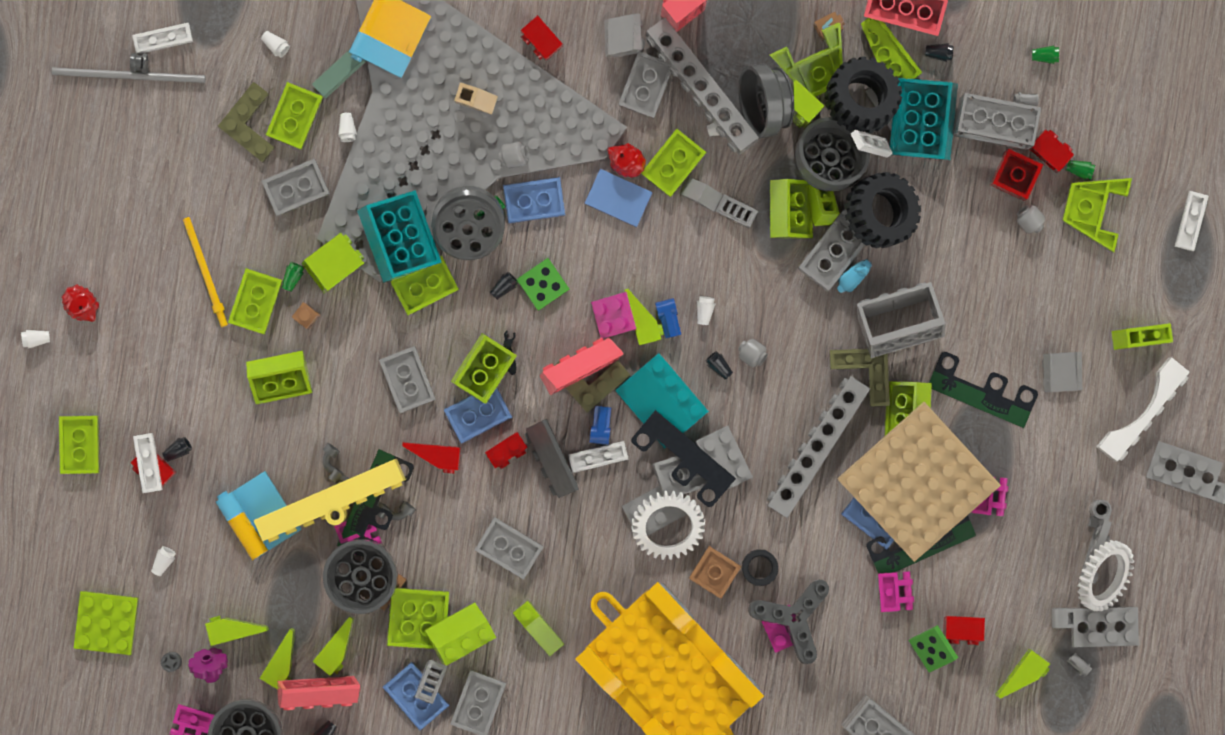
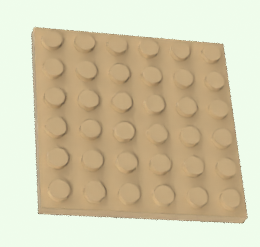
(919, 481)

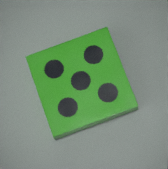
(543, 284)
(933, 648)

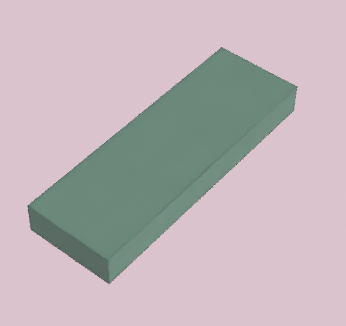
(337, 74)

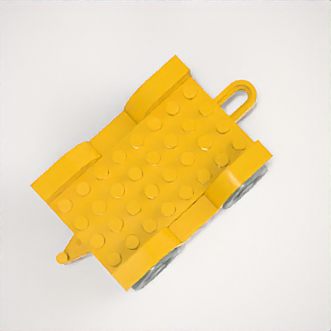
(666, 668)

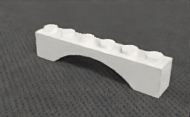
(1168, 378)

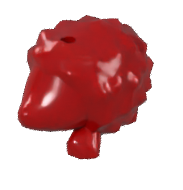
(626, 160)
(80, 303)

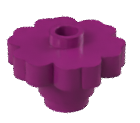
(208, 664)

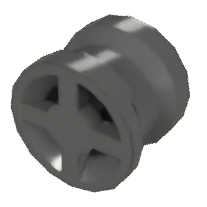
(139, 62)
(169, 664)

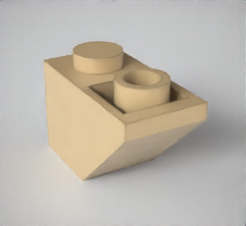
(475, 98)

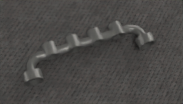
(337, 475)

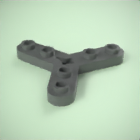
(781, 615)

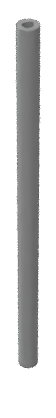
(128, 75)

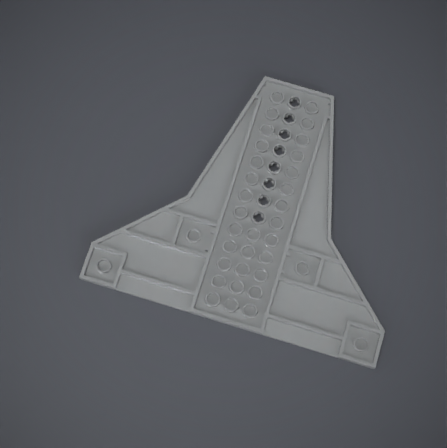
(402, 113)

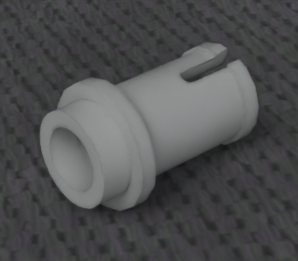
(1027, 99)
(1079, 664)

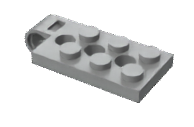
(822, 251)
(1213, 491)
(1100, 534)
(1091, 637)

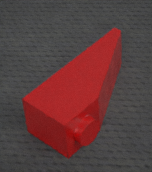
(439, 456)

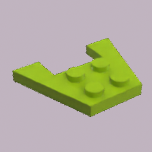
(818, 68)
(1087, 205)

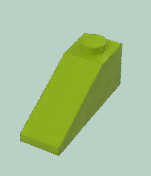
(822, 206)
(646, 326)
(1142, 336)
(538, 628)
(230, 629)
(335, 650)
(281, 662)
(1027, 671)

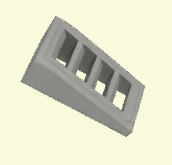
(739, 205)
(435, 665)

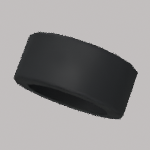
(774, 567)

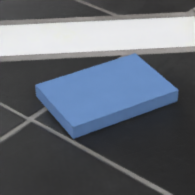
(618, 198)
(534, 200)
(474, 417)
(863, 520)
(403, 690)

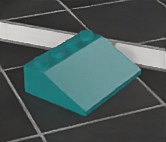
(924, 119)
(399, 236)
(661, 389)

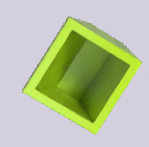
(333, 262)

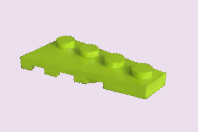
(889, 50)

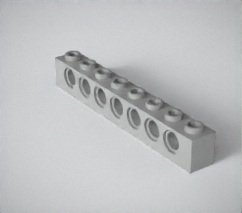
(664, 30)
(859, 392)

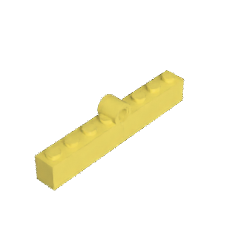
(330, 500)

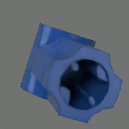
(668, 314)
(600, 430)

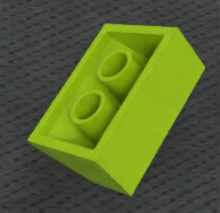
(805, 105)
(790, 209)
(483, 368)
(278, 377)
(904, 399)
(460, 634)

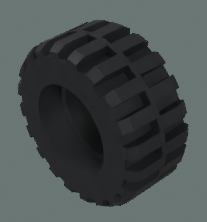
(872, 75)
(903, 203)

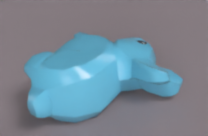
(854, 276)

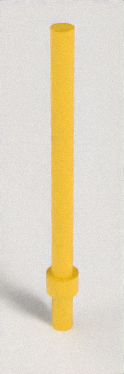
(217, 307)

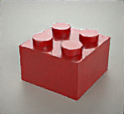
(1016, 174)

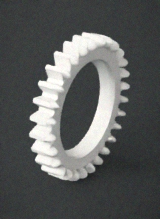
(641, 517)
(1124, 558)

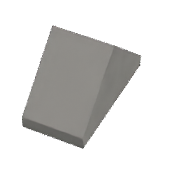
(702, 194)

